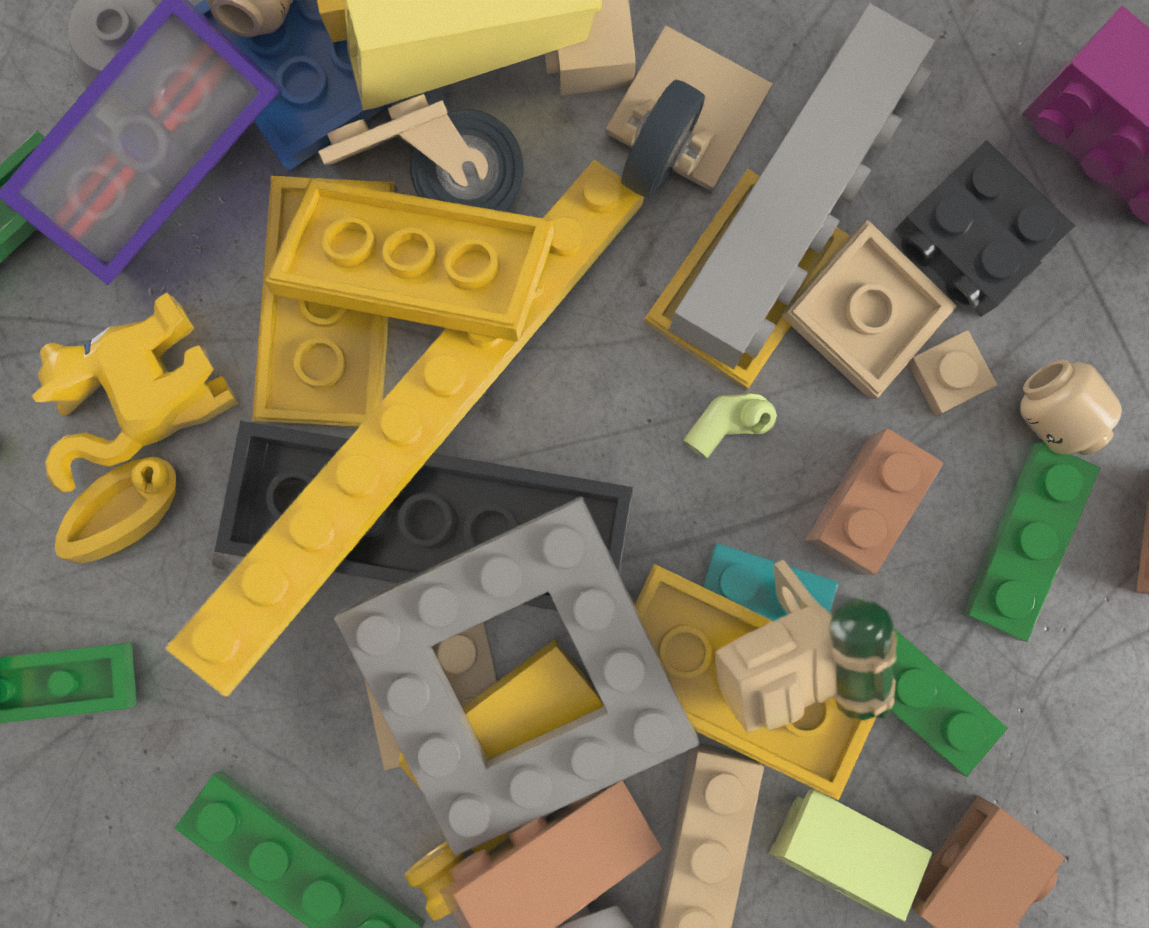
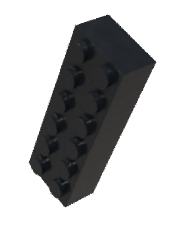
(434, 517)

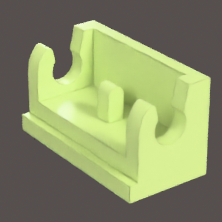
(851, 854)

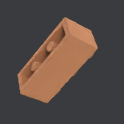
(553, 864)

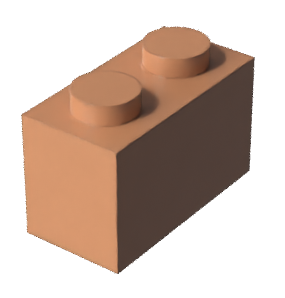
(874, 502)
(986, 872)

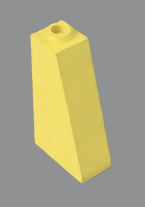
(428, 44)

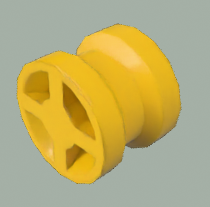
(433, 874)

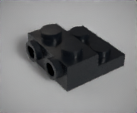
(983, 230)

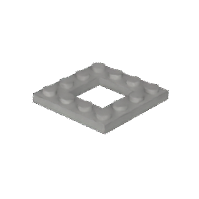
(485, 797)

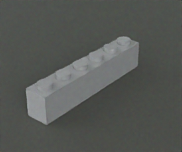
(800, 187)

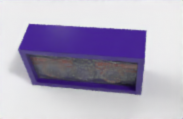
(140, 138)

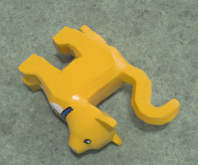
(141, 390)

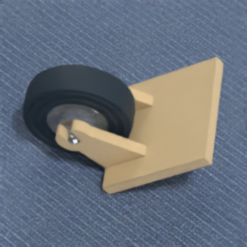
(684, 114)
(454, 154)

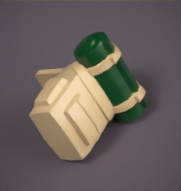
(809, 660)

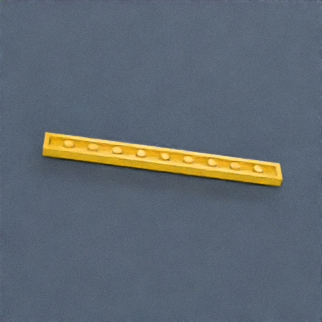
(387, 452)

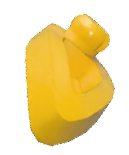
(116, 510)

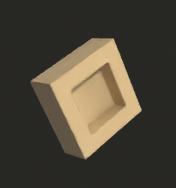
(951, 373)

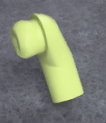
(730, 415)

